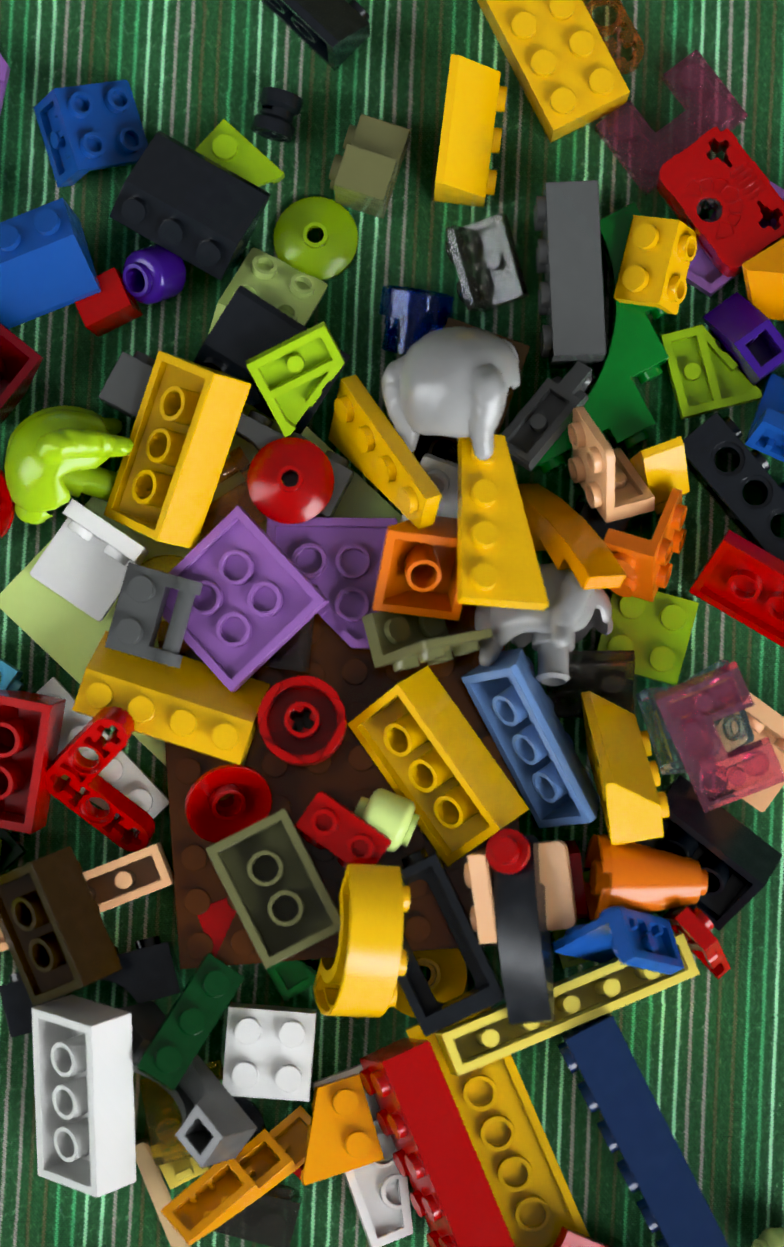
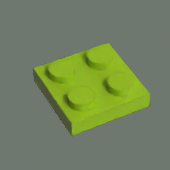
(654, 631)

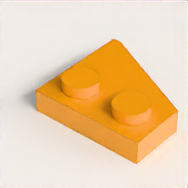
(339, 1131)

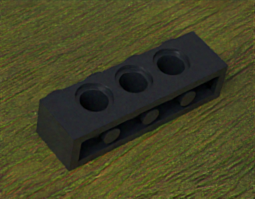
(727, 487)

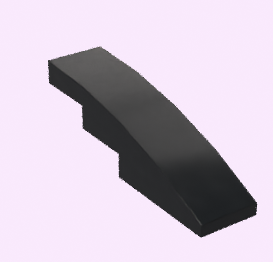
(524, 942)

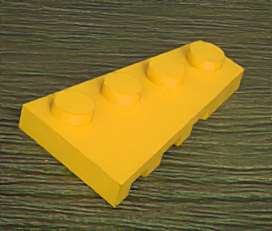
(380, 453)
(493, 534)

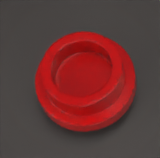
(507, 851)

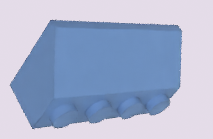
(532, 741)

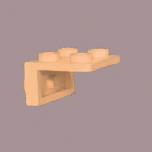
(605, 472)
(553, 874)

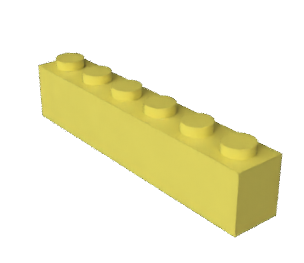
(576, 1001)

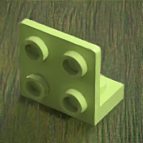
(277, 284)

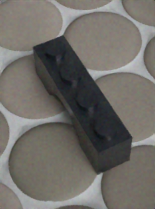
(146, 974)

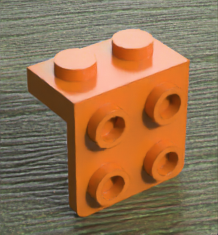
(648, 560)

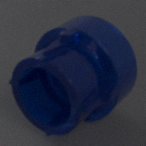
(411, 315)

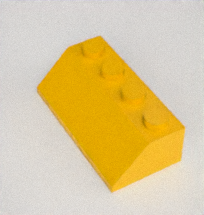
(177, 450)
(173, 703)
(438, 764)

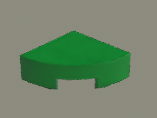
(292, 977)

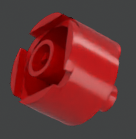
(297, 696)

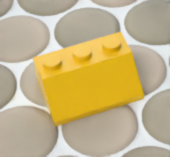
(469, 133)
(622, 772)

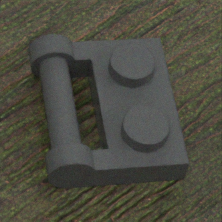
(141, 612)

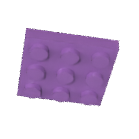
(248, 599)

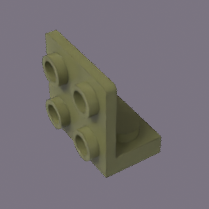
(408, 639)

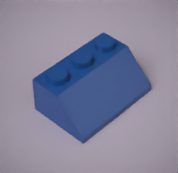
(43, 263)

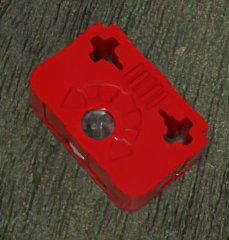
(731, 188)

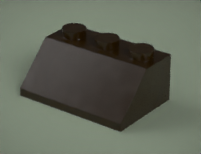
(54, 927)

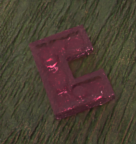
(705, 104)
(690, 717)

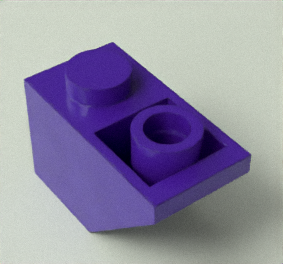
(747, 337)

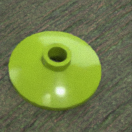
(319, 259)

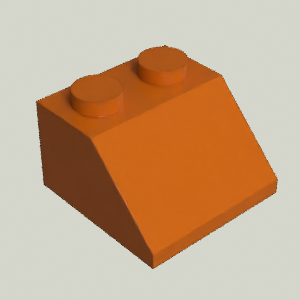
(419, 570)

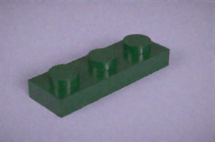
(189, 1022)

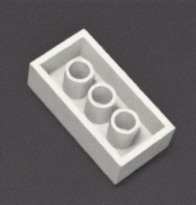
(84, 1095)

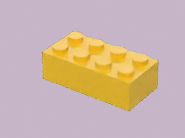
(557, 61)

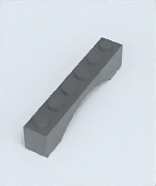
(126, 390)

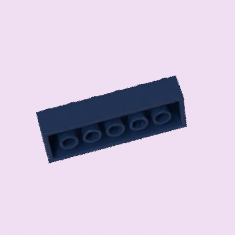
(640, 1133)

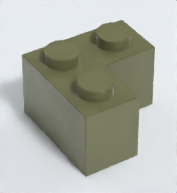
(370, 165)

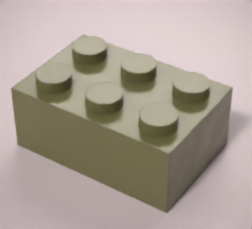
(275, 888)

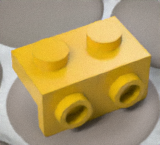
(656, 263)

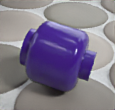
(153, 274)

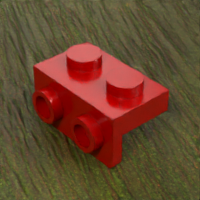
(342, 832)

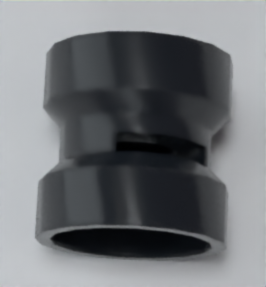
(277, 114)

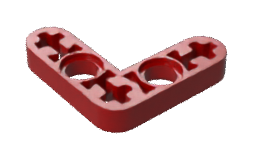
(85, 773)

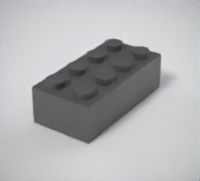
(572, 274)

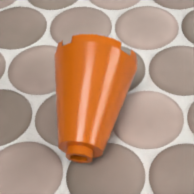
(639, 878)

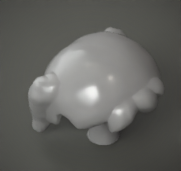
(451, 387)
(553, 631)

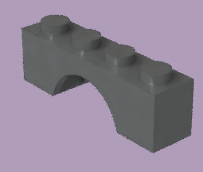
(212, 1121)

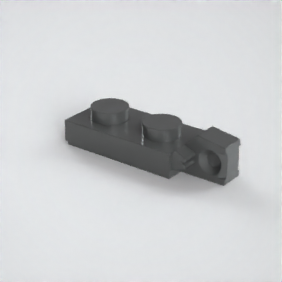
(547, 415)

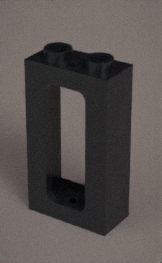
(487, 990)

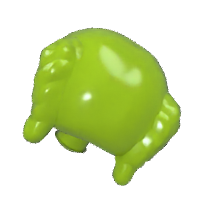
(59, 457)

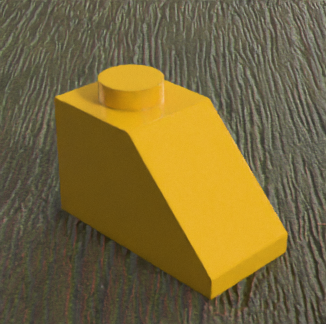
(663, 469)

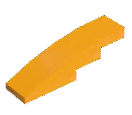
(569, 539)
(240, 1181)

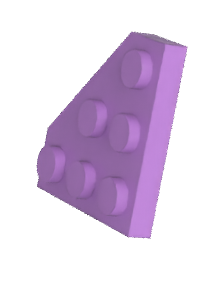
(342, 561)

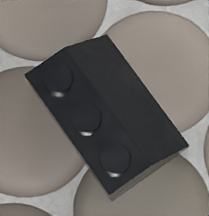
(326, 26)
(190, 205)
(246, 330)
(729, 851)

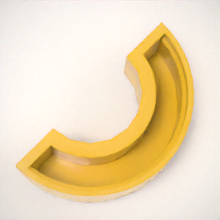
(369, 945)

